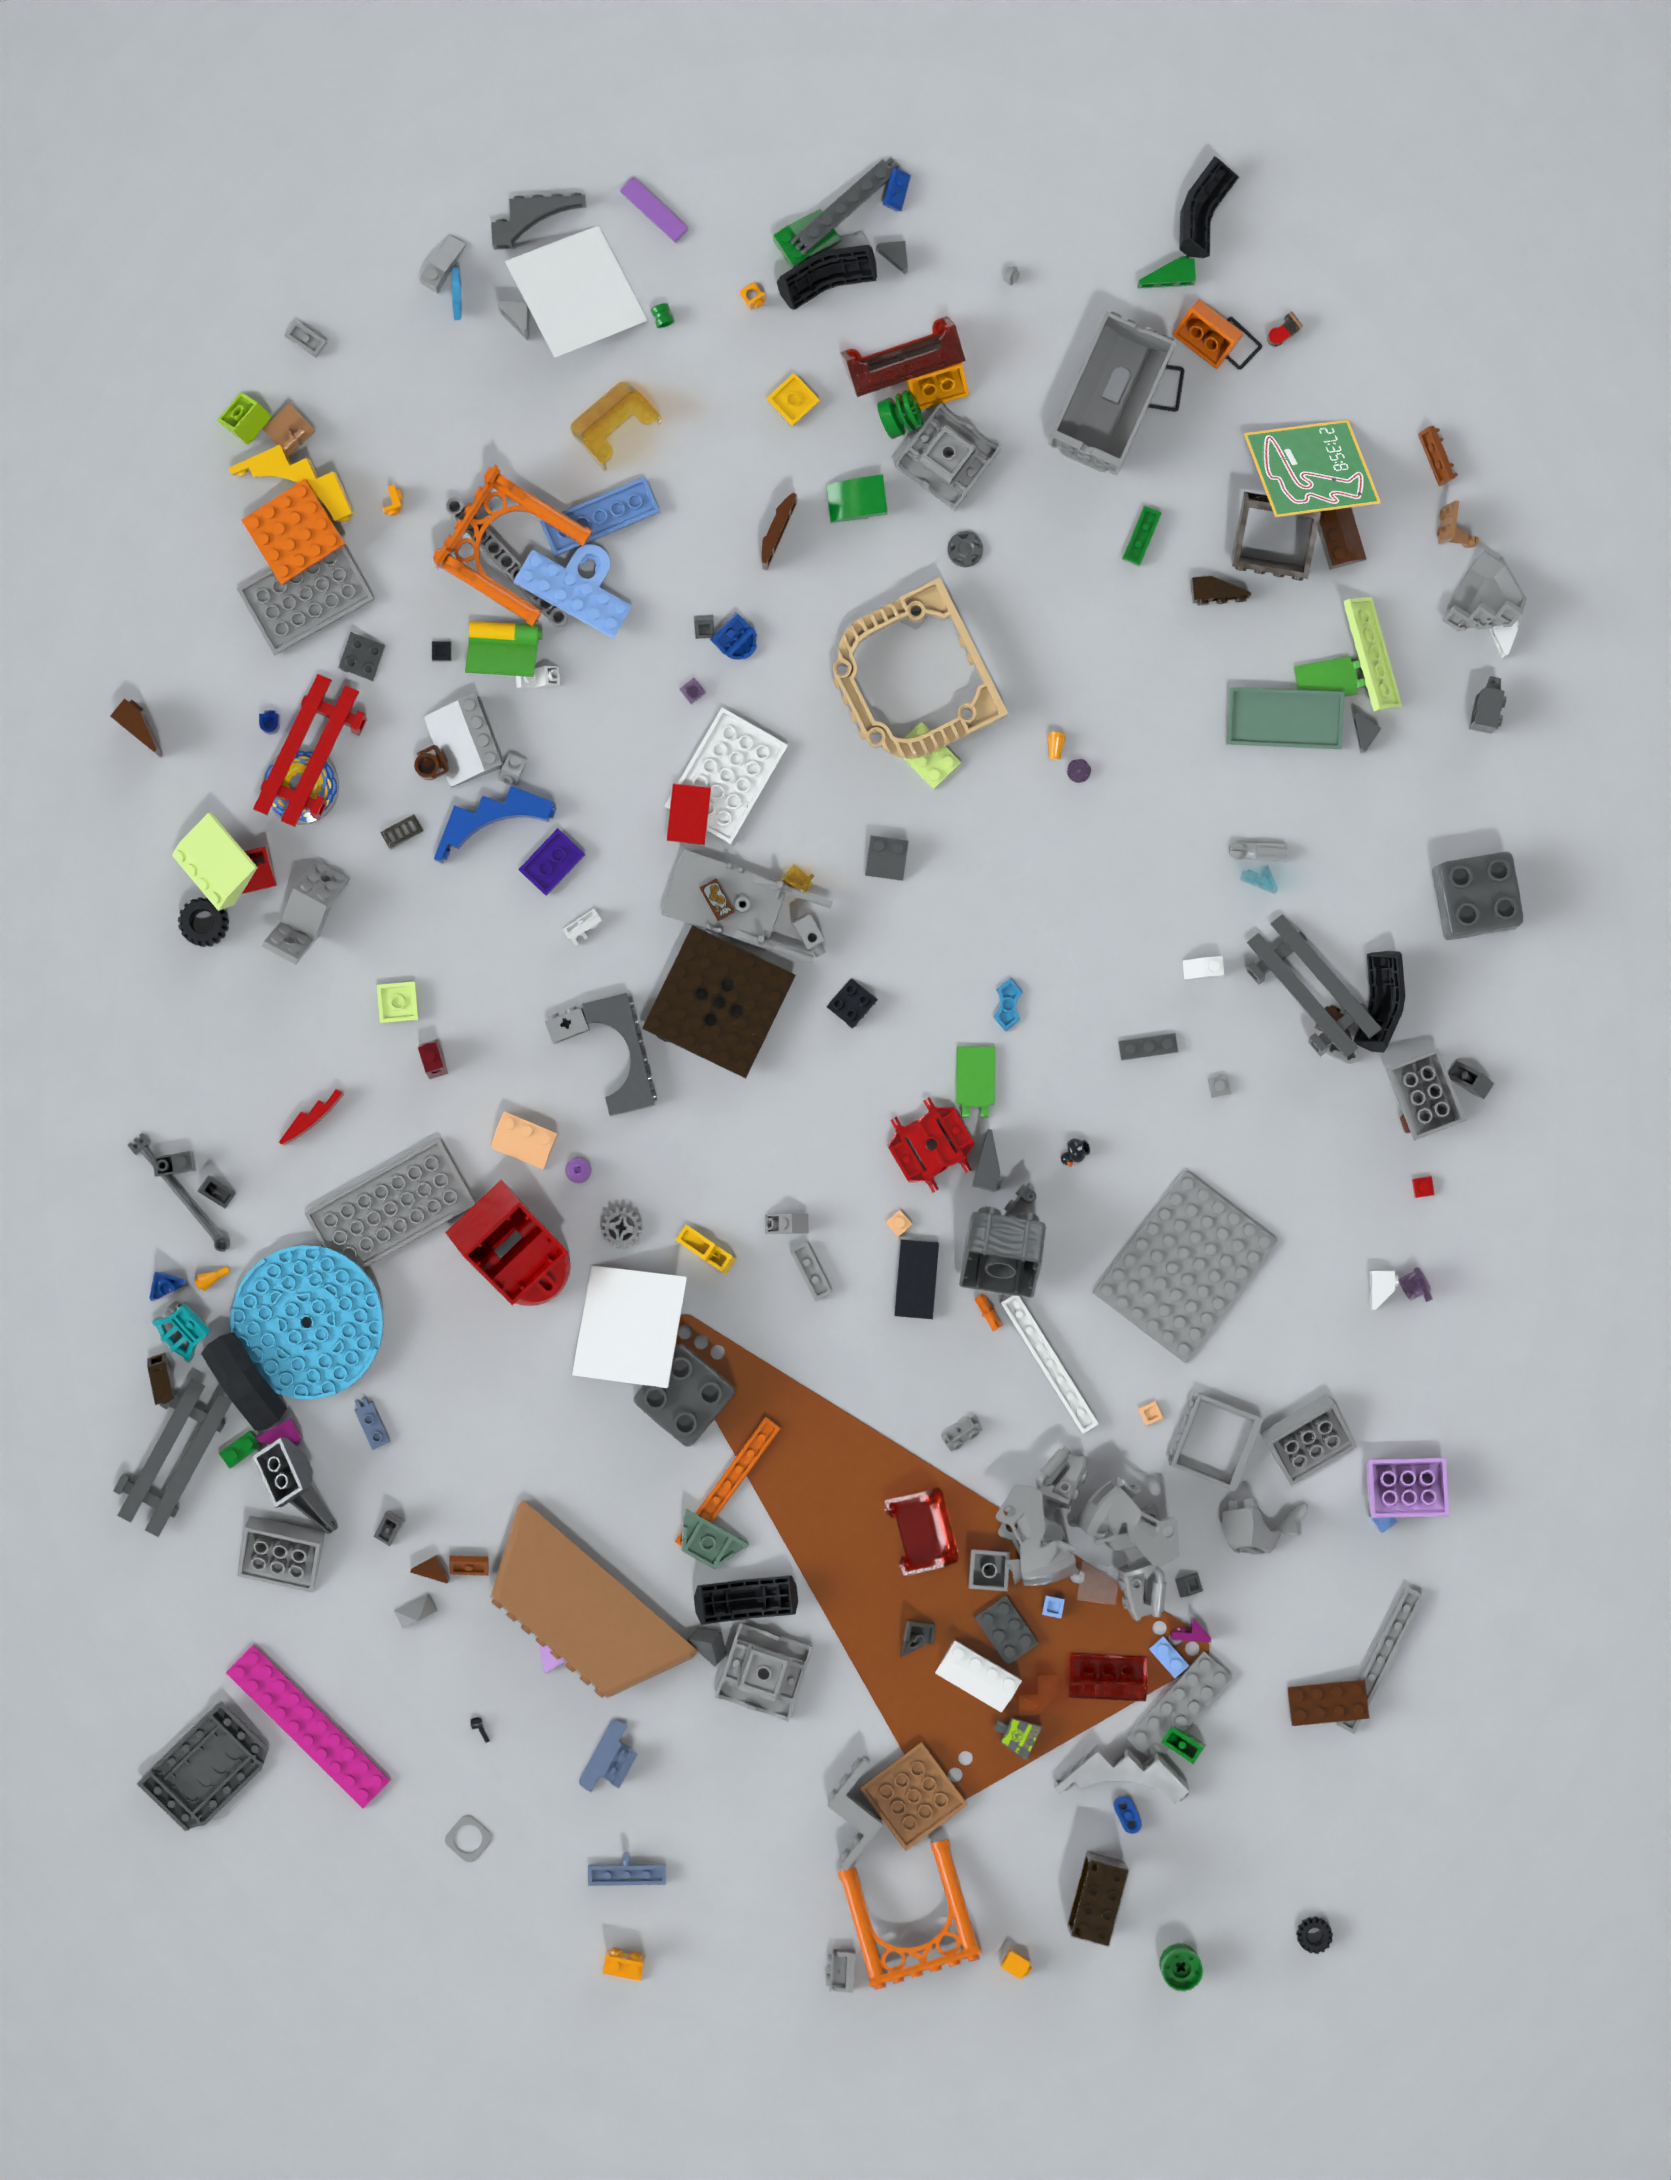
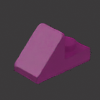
(1196, 1634)

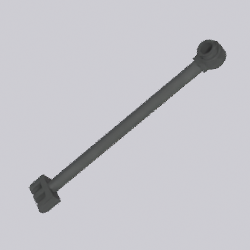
(142, 1147)

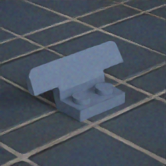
(610, 1759)

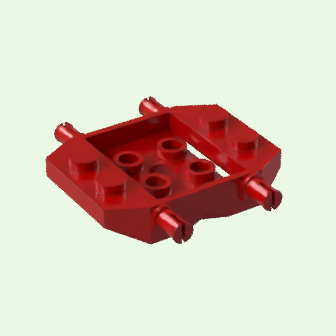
(934, 1160)

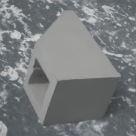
(786, 1223)

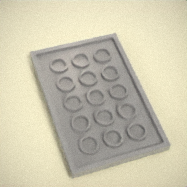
(307, 601)

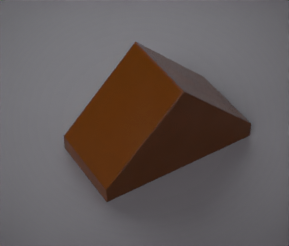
(432, 1569)

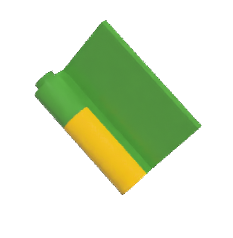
(502, 648)

